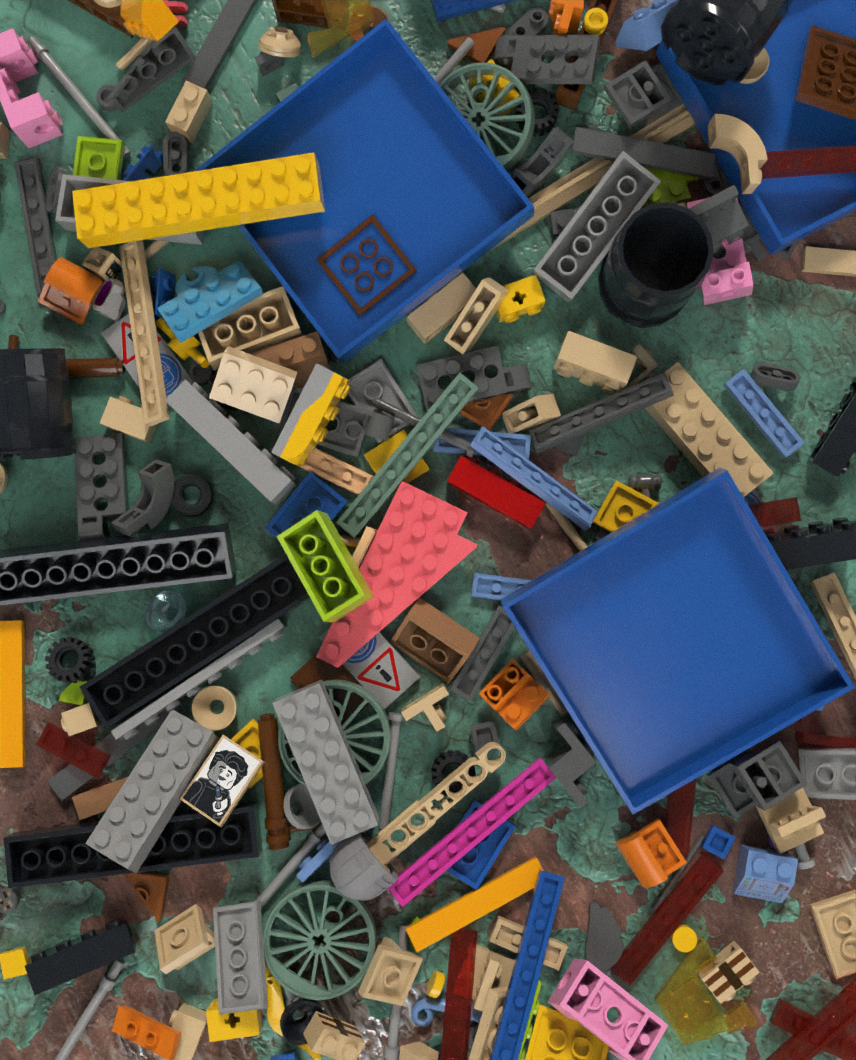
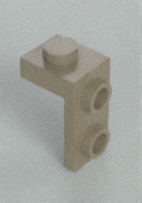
(645, 363)

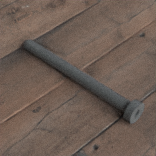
(413, 420)

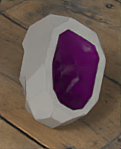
(110, 299)

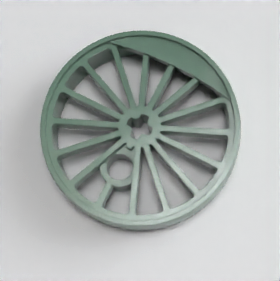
(487, 107)
(289, 760)
(294, 982)

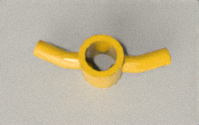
(184, 349)

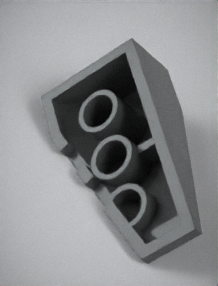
(152, 68)

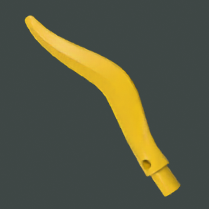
(276, 1008)

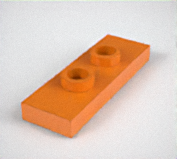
(146, 1032)

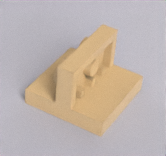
(426, 703)
(792, 821)
(183, 939)
(490, 971)
(390, 973)

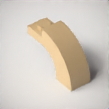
(743, 143)

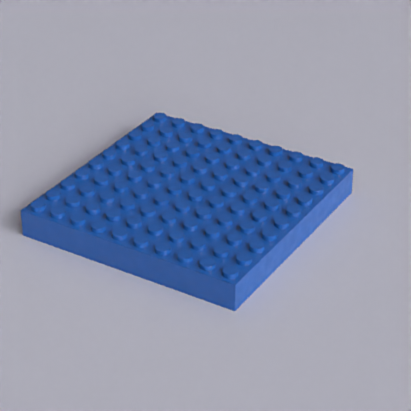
(383, 150)
(789, 206)
(677, 641)

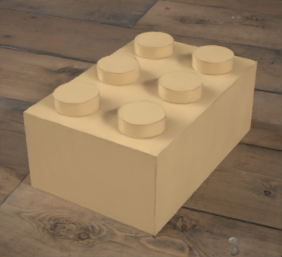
(594, 363)
(253, 384)

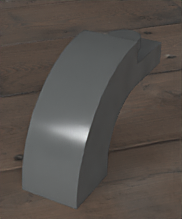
(543, 162)
(153, 502)

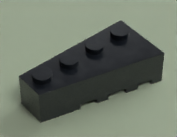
(838, 445)
(79, 956)

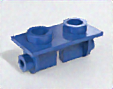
(148, 160)
(163, 286)

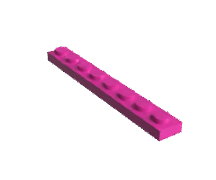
(471, 831)

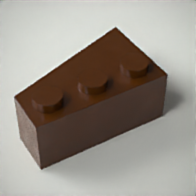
(301, 12)

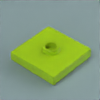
(98, 157)

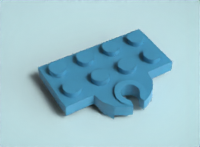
(208, 298)

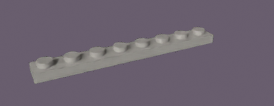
(192, 685)

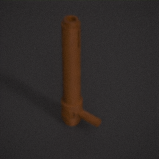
(85, 367)
(276, 820)

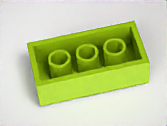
(325, 566)

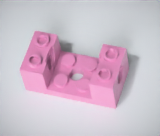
(29, 117)
(727, 276)
(587, 996)

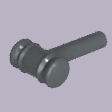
(645, 483)

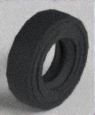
(205, 499)

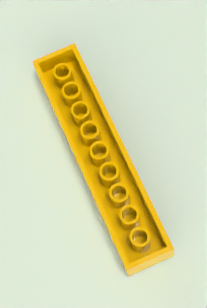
(199, 200)

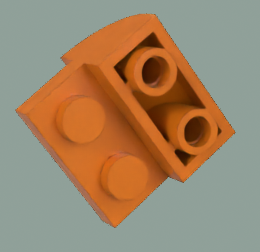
(565, 16)
(70, 290)
(514, 694)
(651, 854)

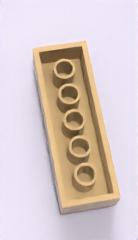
(706, 433)

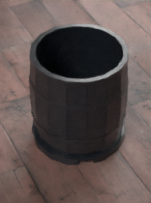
(720, 37)
(655, 264)
(35, 404)

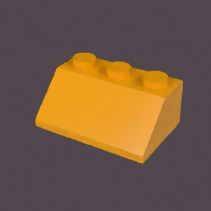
(147, 18)

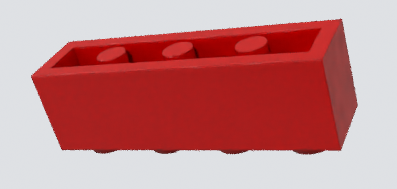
(496, 492)

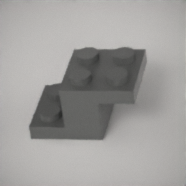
(643, 94)
(722, 217)
(571, 761)
(756, 779)

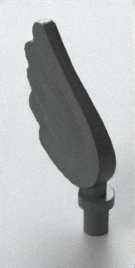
(603, 940)

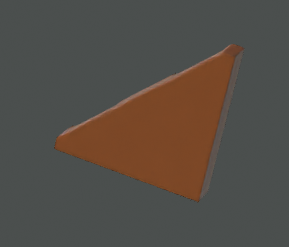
(484, 44)
(486, 411)
(151, 889)

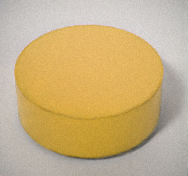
(595, 21)
(684, 938)
(435, 984)

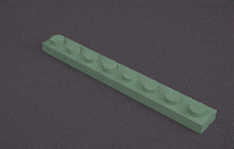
(407, 455)

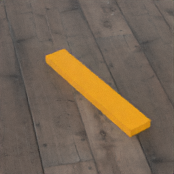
(12, 694)
(474, 904)

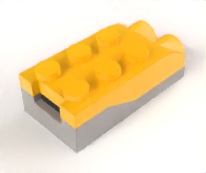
(311, 415)

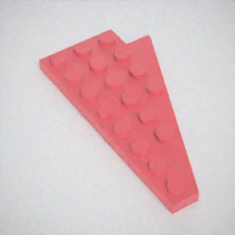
(406, 558)

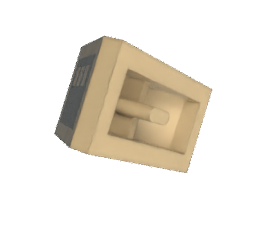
(103, 264)

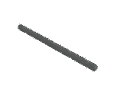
(677, 874)

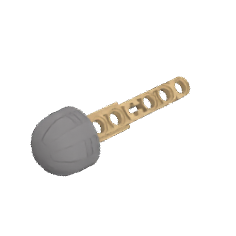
(362, 863)

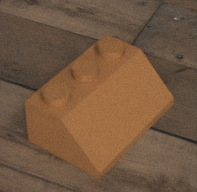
(298, 355)
(434, 640)

